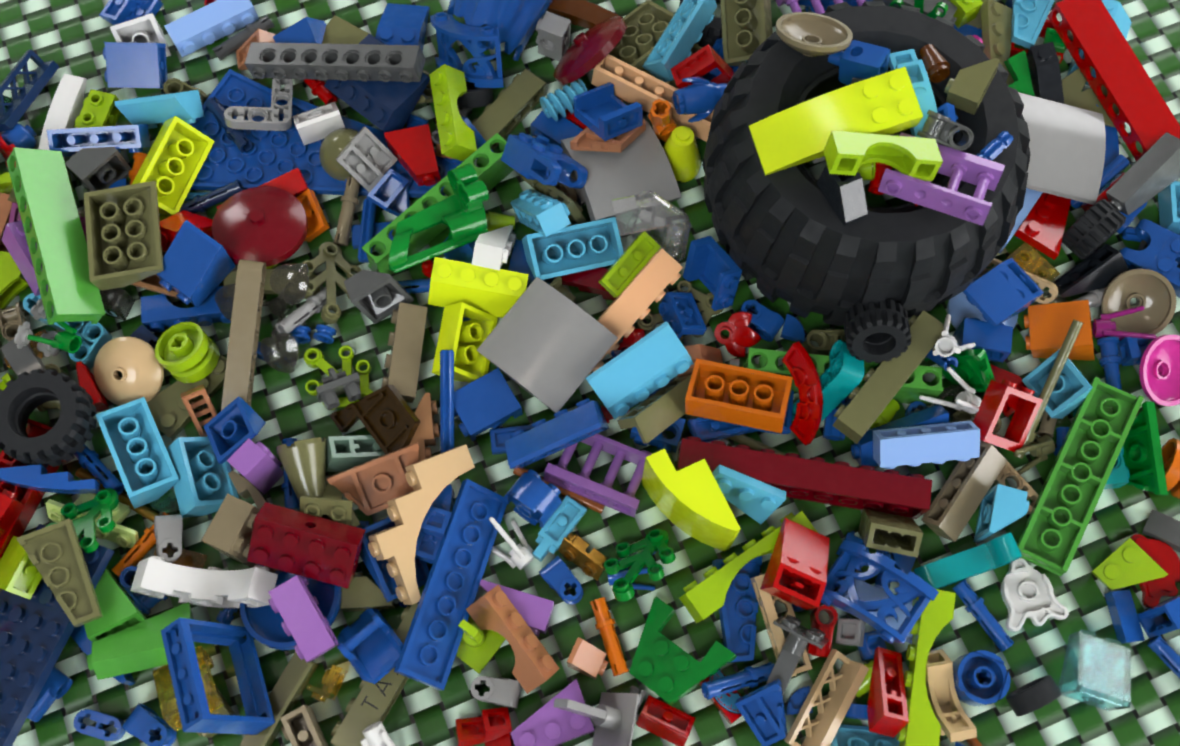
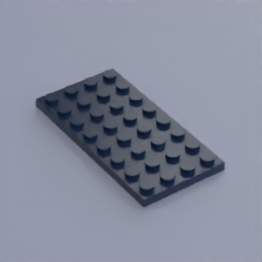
(31, 643)

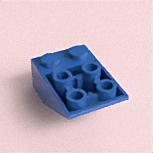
(1003, 292)

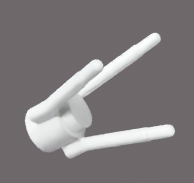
(947, 344)
(965, 400)
(520, 555)
(376, 736)

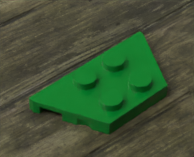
(972, 368)
(1144, 453)

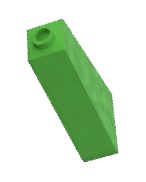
(116, 607)
(136, 646)

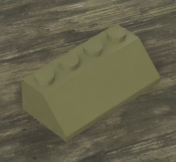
(744, 28)

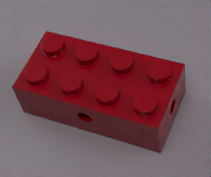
(305, 545)

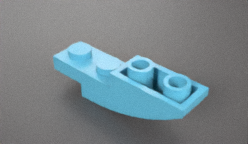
(919, 80)

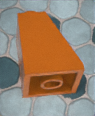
(1050, 324)

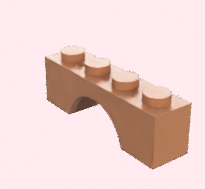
(532, 660)

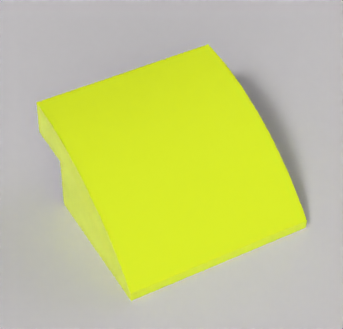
(690, 500)

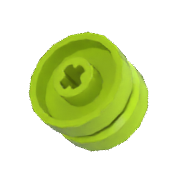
(187, 352)

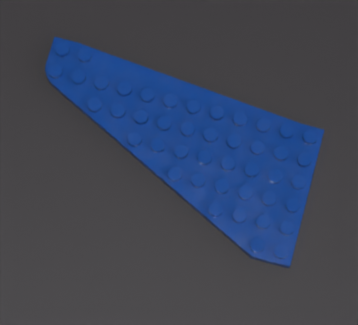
(277, 151)

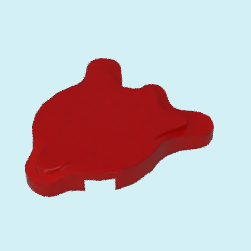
(1168, 561)

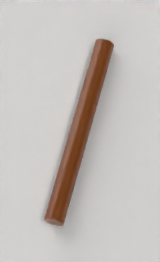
(578, 498)

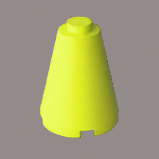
(683, 154)

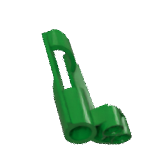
(460, 212)

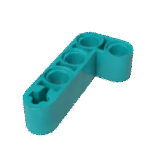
(839, 379)
(970, 562)

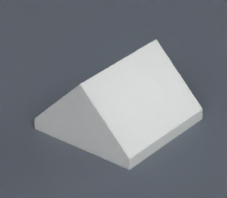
(141, 30)
(318, 123)

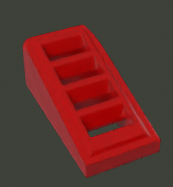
(87, 381)

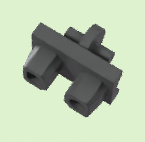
(336, 385)

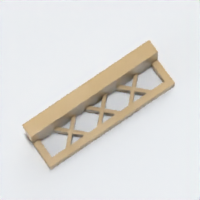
(769, 615)
(831, 707)

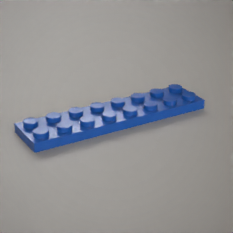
(451, 586)

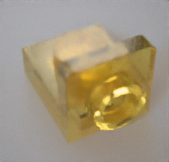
(332, 682)

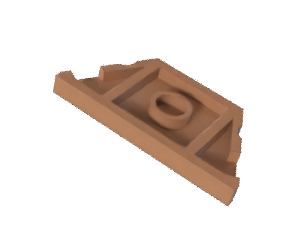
(589, 141)
(377, 480)

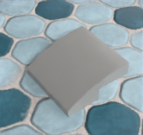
(366, 159)

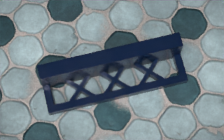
(32, 87)

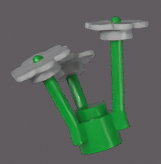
(51, 342)

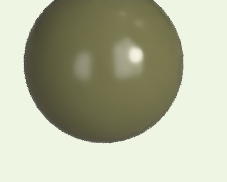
(330, 150)

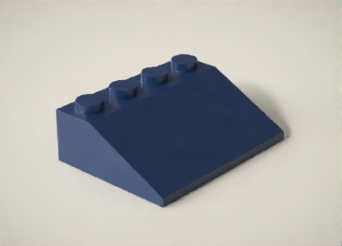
(380, 102)

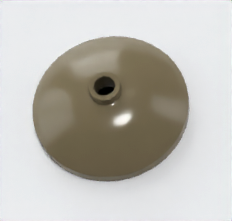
(813, 33)
(1150, 291)

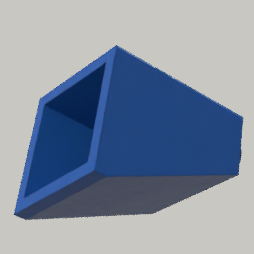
(194, 265)

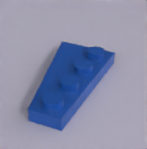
(740, 611)

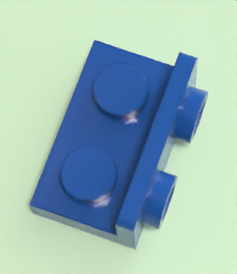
(682, 314)

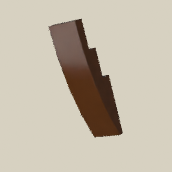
(580, 12)

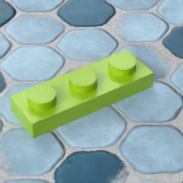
(629, 264)

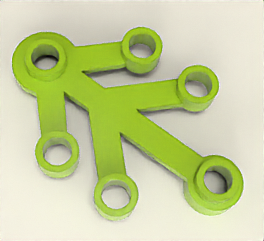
(319, 362)

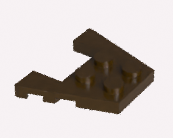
(384, 416)

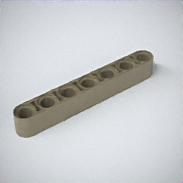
(244, 331)

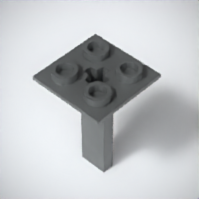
(793, 648)

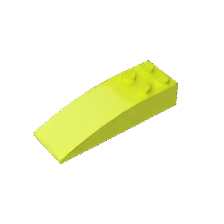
(870, 106)

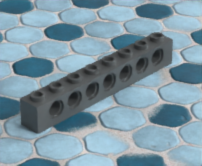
(335, 61)

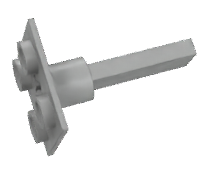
(612, 717)

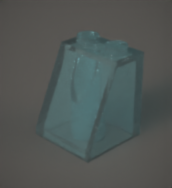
(1096, 671)

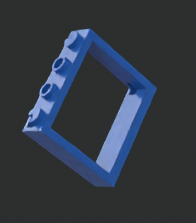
(188, 683)

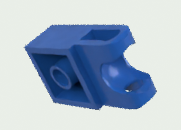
(542, 161)
(1160, 255)

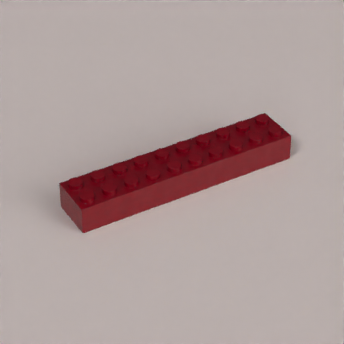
(815, 479)

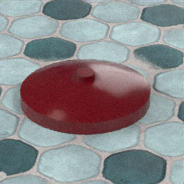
(589, 49)
(260, 225)

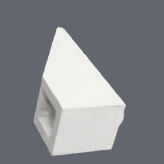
(494, 248)

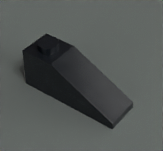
(1045, 72)
(1092, 272)

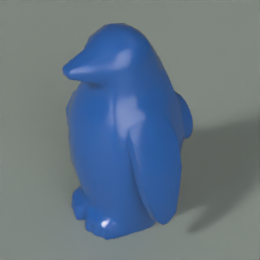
(697, 98)

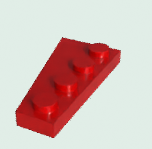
(1046, 224)

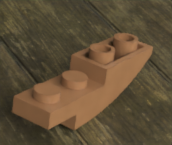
(427, 429)

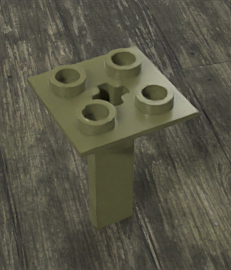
(330, 506)

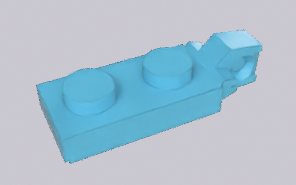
(558, 527)

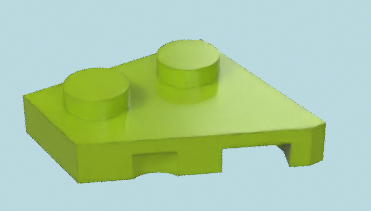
(1127, 567)

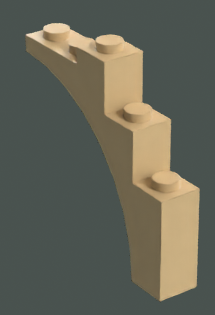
(408, 512)

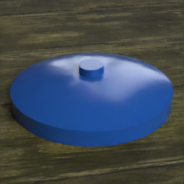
(266, 624)

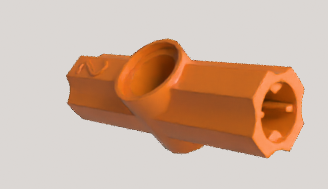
(662, 119)

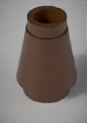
(935, 64)

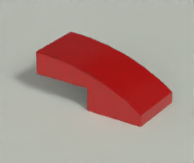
(478, 730)

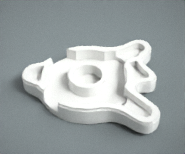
(1029, 596)

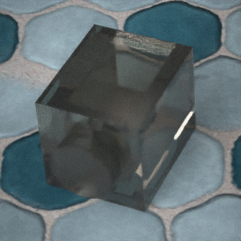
(117, 303)

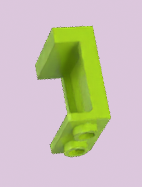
(17, 571)

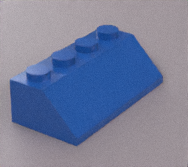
(556, 434)

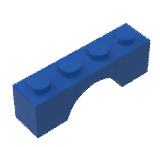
(160, 313)

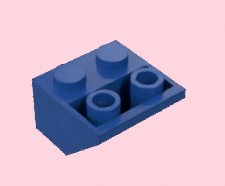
(994, 340)

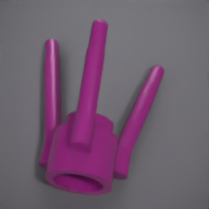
(1106, 328)

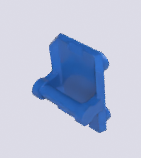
(370, 646)

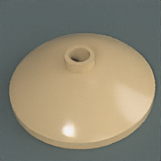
(139, 368)

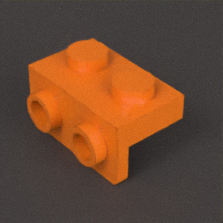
(316, 219)

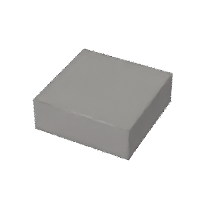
(850, 632)

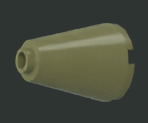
(305, 465)

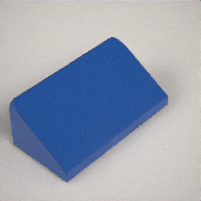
(1124, 616)

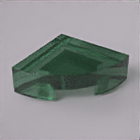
(167, 503)

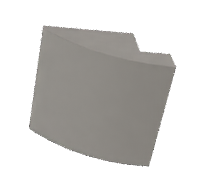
(1064, 149)
(624, 174)
(547, 344)

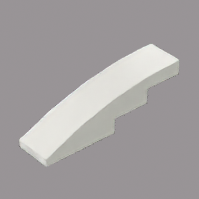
(64, 106)

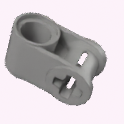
(168, 532)
(502, 691)

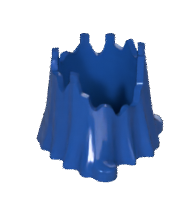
(512, 17)

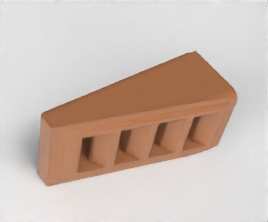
(192, 393)

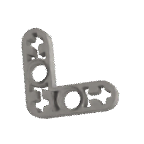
(271, 115)

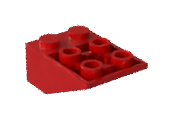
(798, 566)

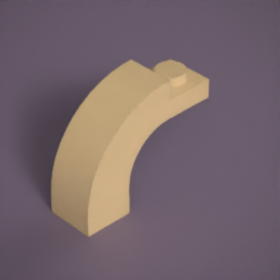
(944, 699)

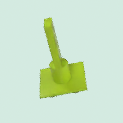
(477, 645)

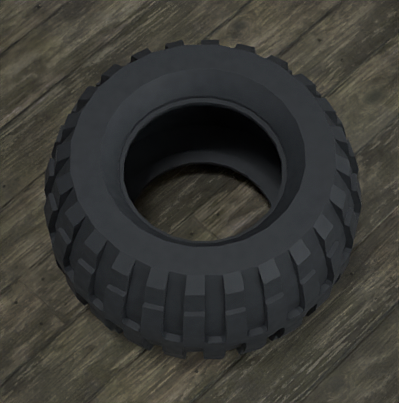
(786, 228)

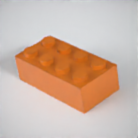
(738, 395)

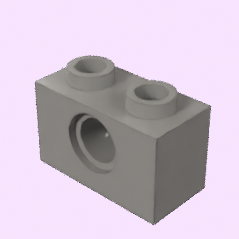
(553, 35)

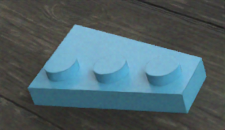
(1028, 20)
(749, 494)

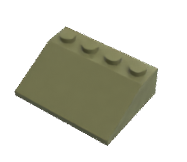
(123, 235)

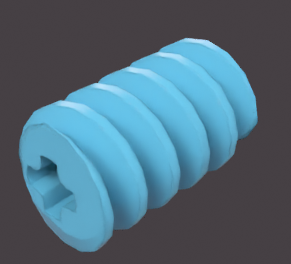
(562, 100)

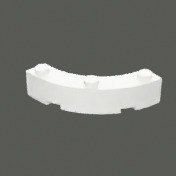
(204, 586)

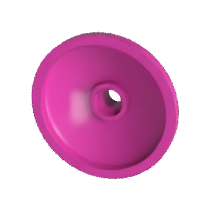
(1161, 370)

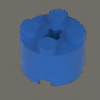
(534, 498)
(991, 672)

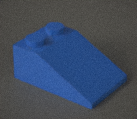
(403, 25)
(378, 568)

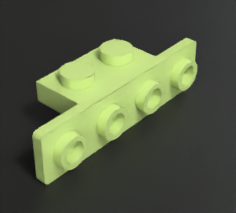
(120, 534)

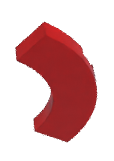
(810, 393)

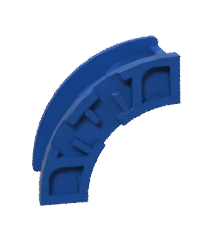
(449, 31)
(911, 586)

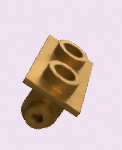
(574, 549)

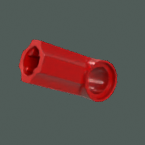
(827, 628)

